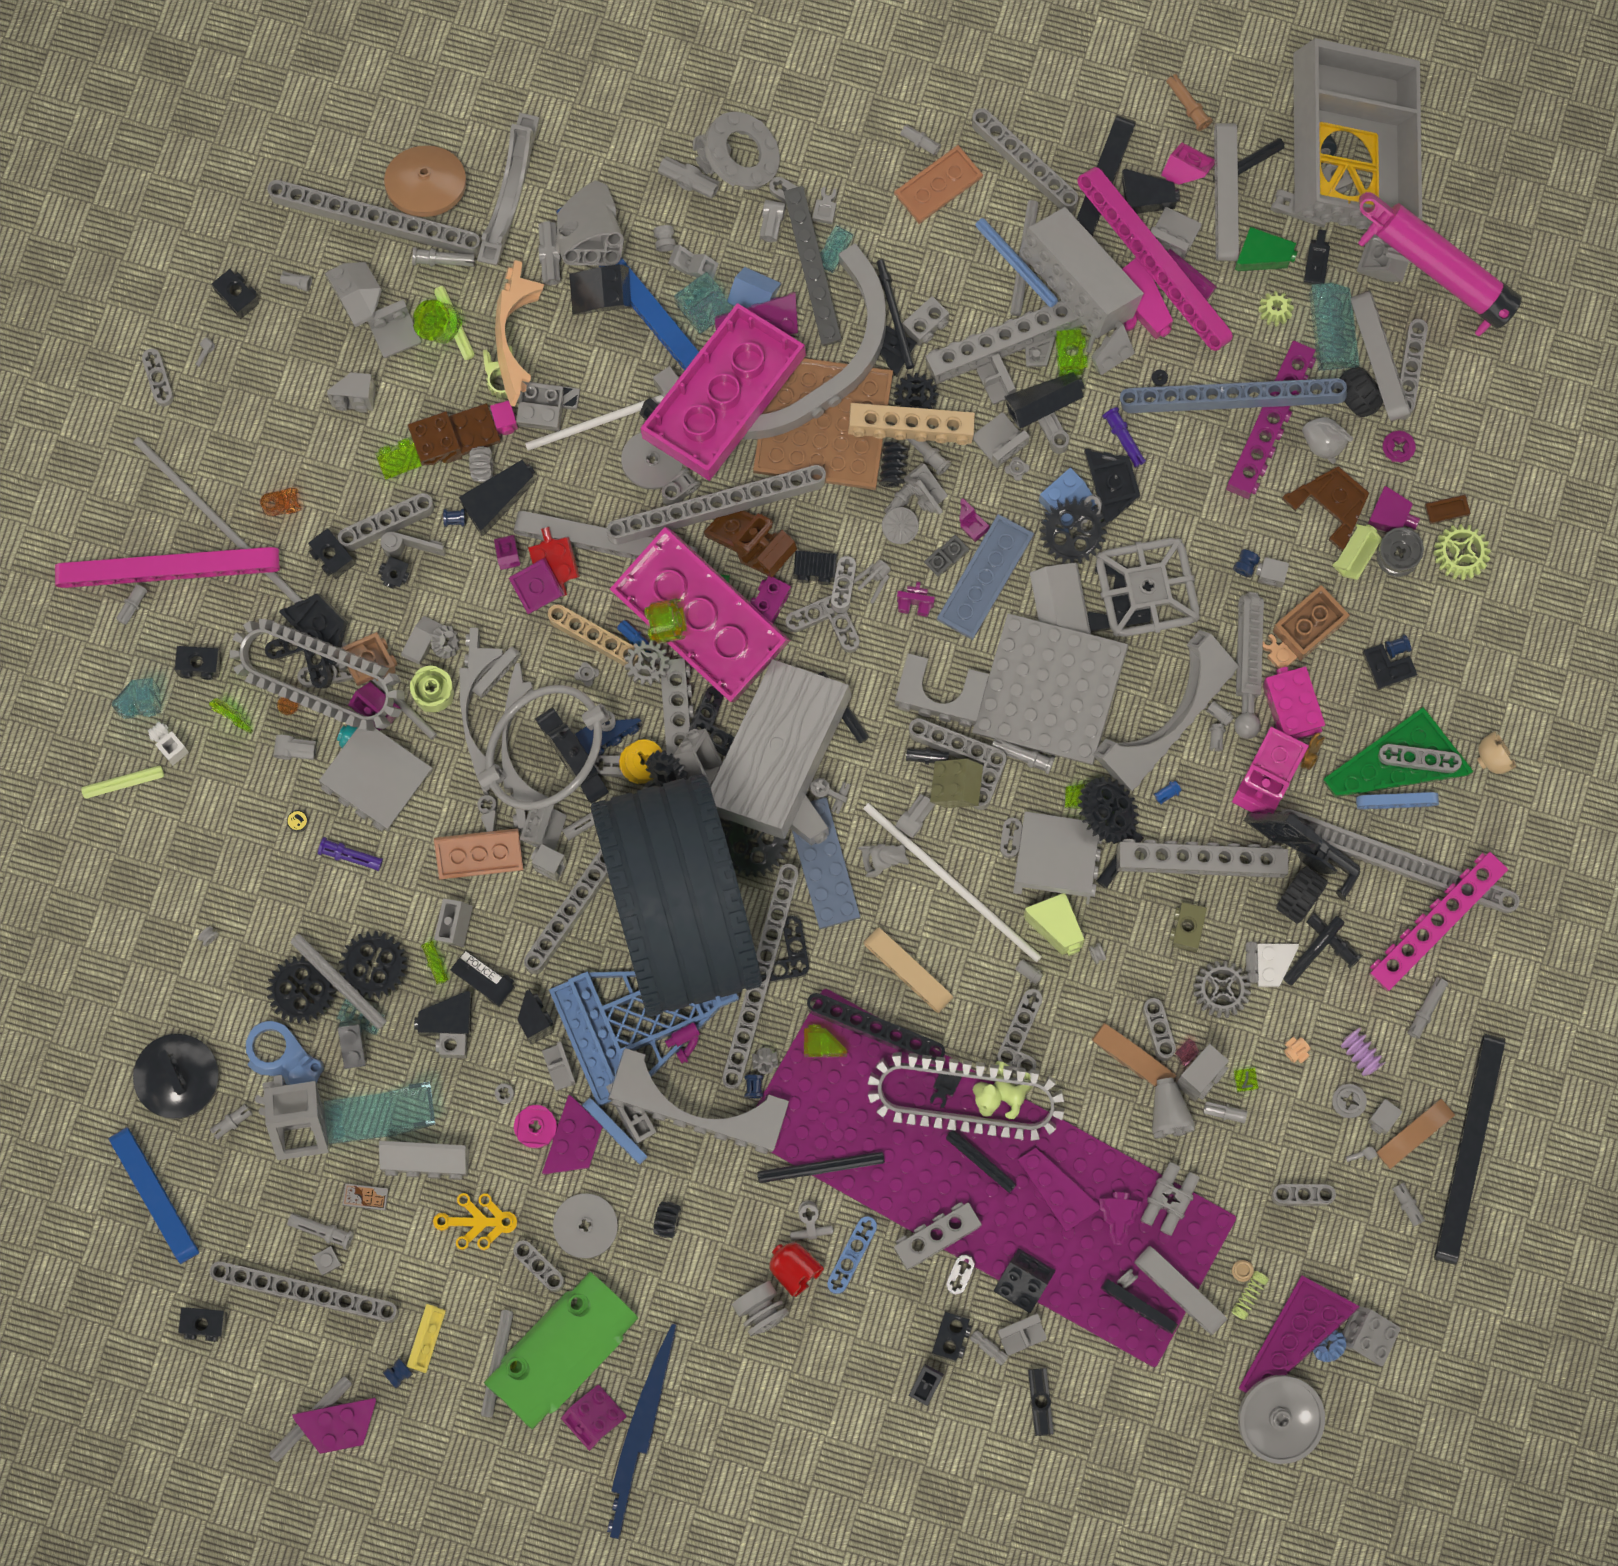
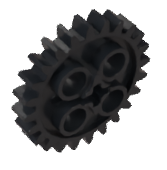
(1066, 548)
(1108, 810)
(771, 852)
(392, 970)
(287, 1002)

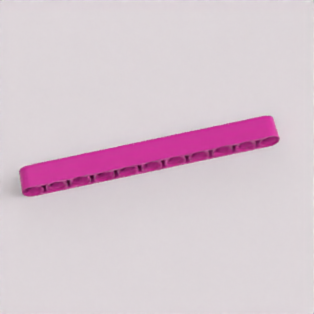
(1155, 258)
(167, 567)

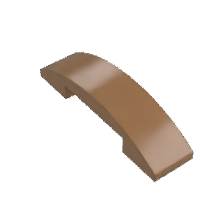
(1415, 1133)

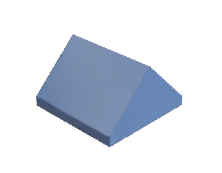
(752, 288)

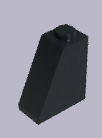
(1147, 192)
(448, 1016)

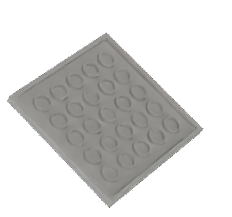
(1050, 689)

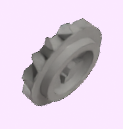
(438, 639)
(1358, 1097)

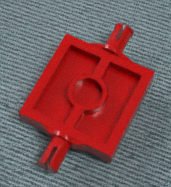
(558, 555)

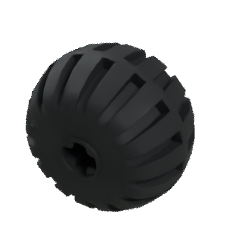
(1362, 392)

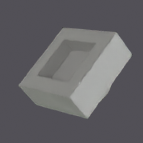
(326, 1261)

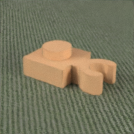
(1279, 655)

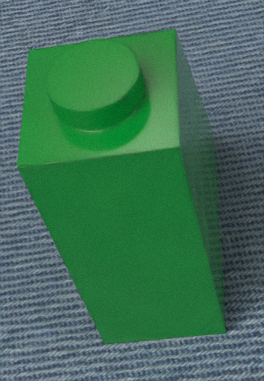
(1265, 252)

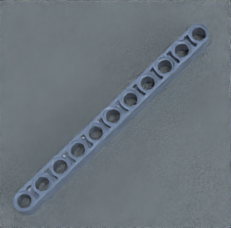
(1243, 399)

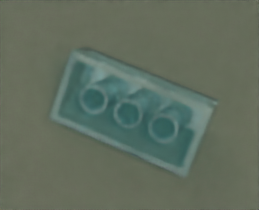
(1333, 327)

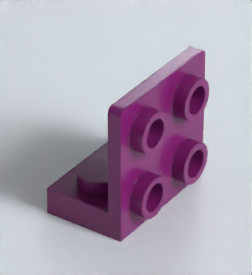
(593, 1417)

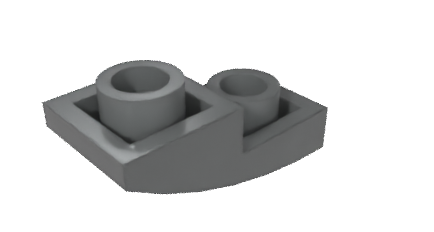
(946, 556)

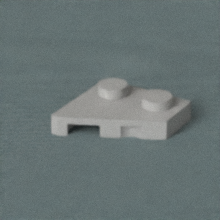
(1113, 350)

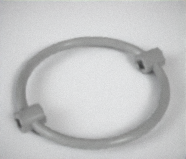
(494, 775)

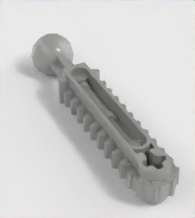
(1249, 662)

